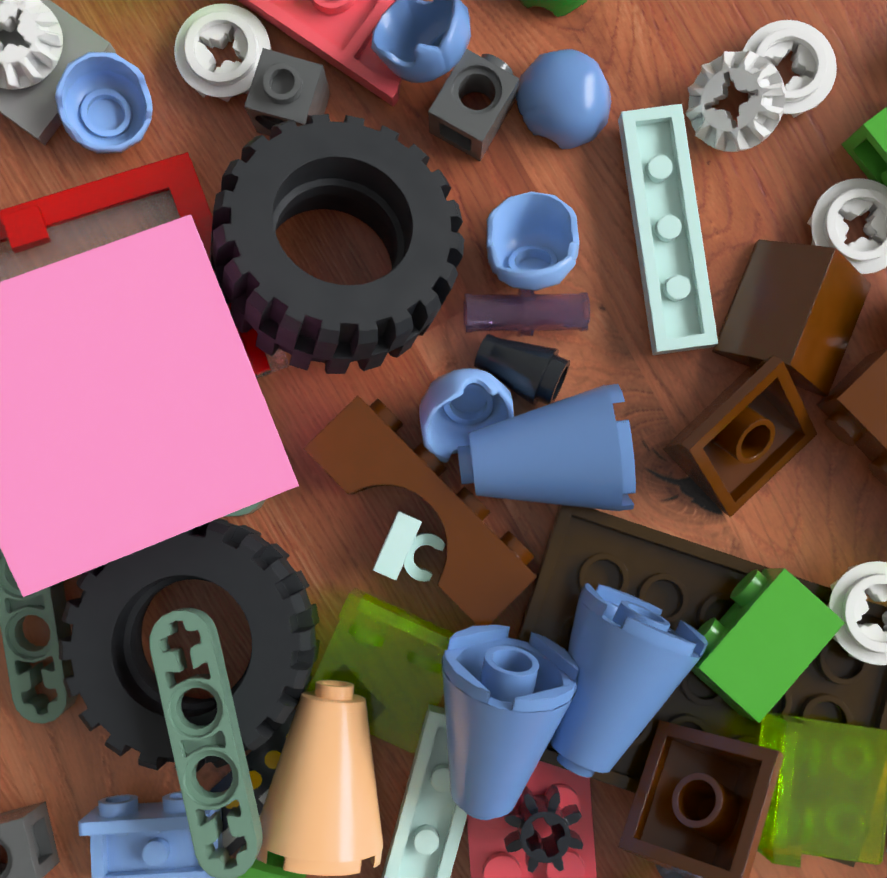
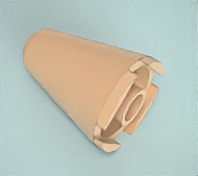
(324, 787)

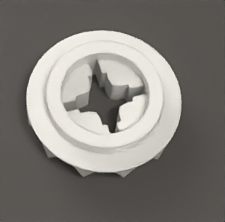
(216, 27)
(41, 31)
(811, 59)
(756, 117)
(848, 201)
(848, 600)

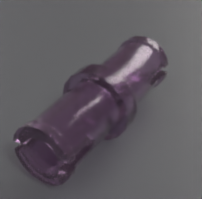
(526, 312)

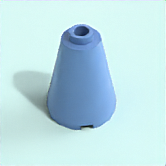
(556, 454)
(624, 676)
(501, 713)

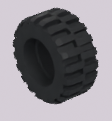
(348, 172)
(110, 654)

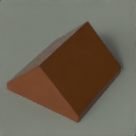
(796, 307)
(744, 435)
(701, 803)

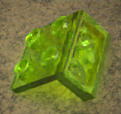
(390, 661)
(827, 791)

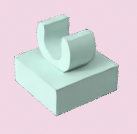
(400, 548)

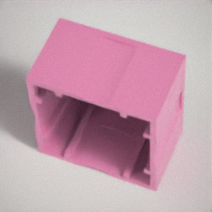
(124, 407)

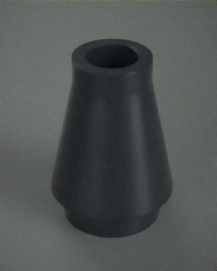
(525, 368)

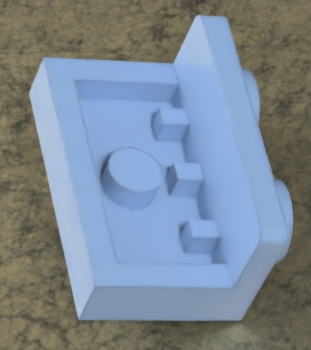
(142, 838)

